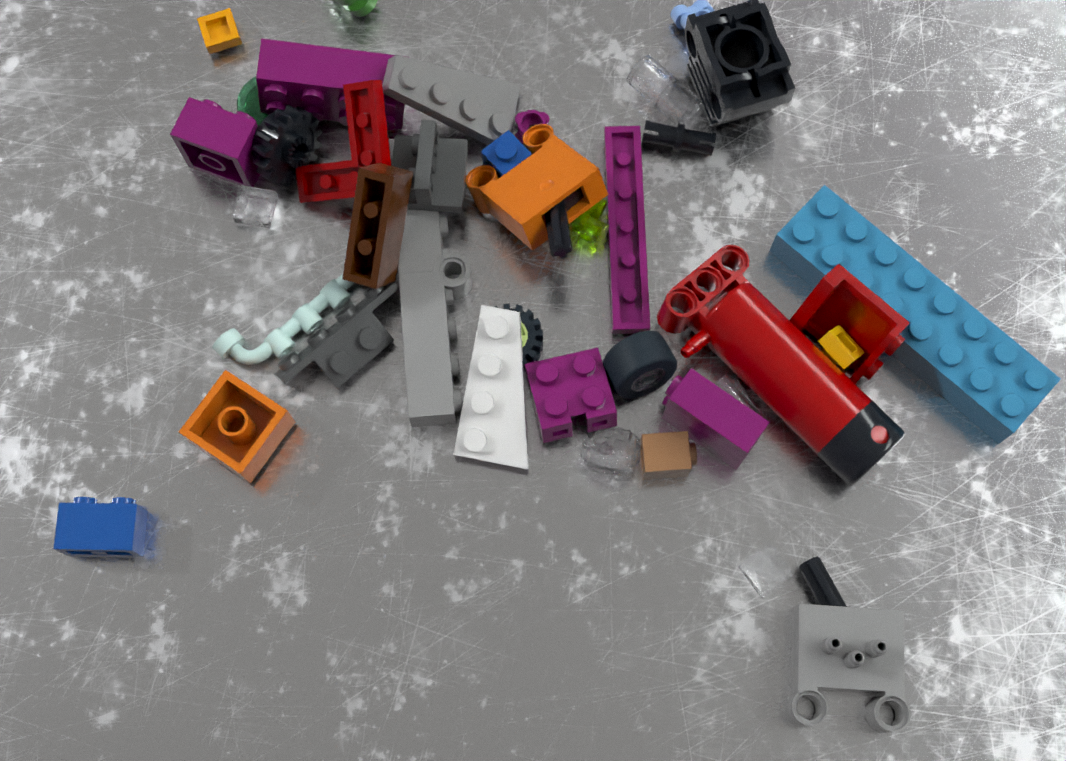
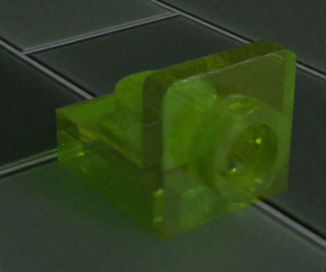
(589, 225)

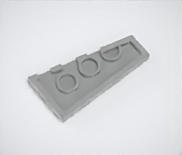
(457, 98)

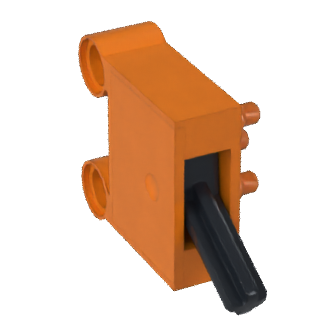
(541, 192)

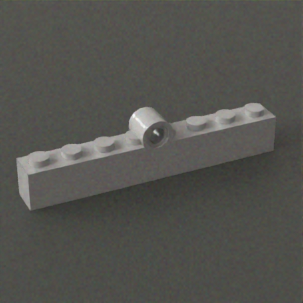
(425, 320)

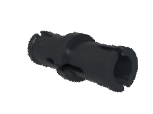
(679, 137)

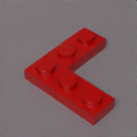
(367, 144)

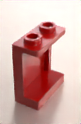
(859, 311)

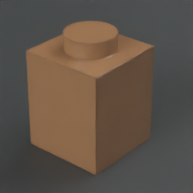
(667, 455)

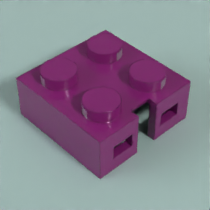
(569, 388)

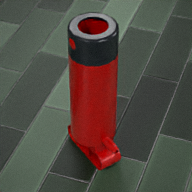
(779, 364)

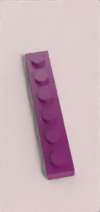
(626, 230)

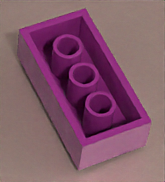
(315, 79)

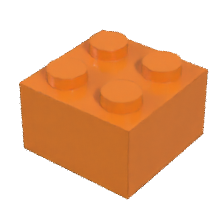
(237, 426)

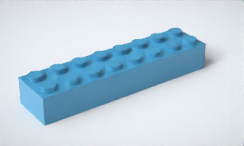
(946, 339)

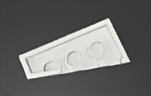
(494, 398)

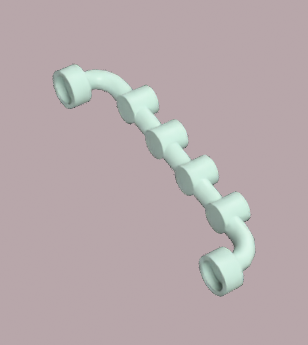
(279, 340)

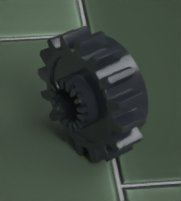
(284, 143)

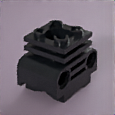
(737, 62)

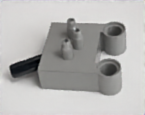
(845, 652)

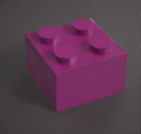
(217, 141)

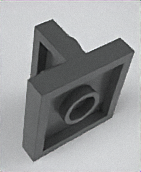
(437, 168)

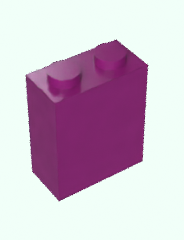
(712, 418)

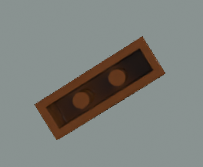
(377, 225)

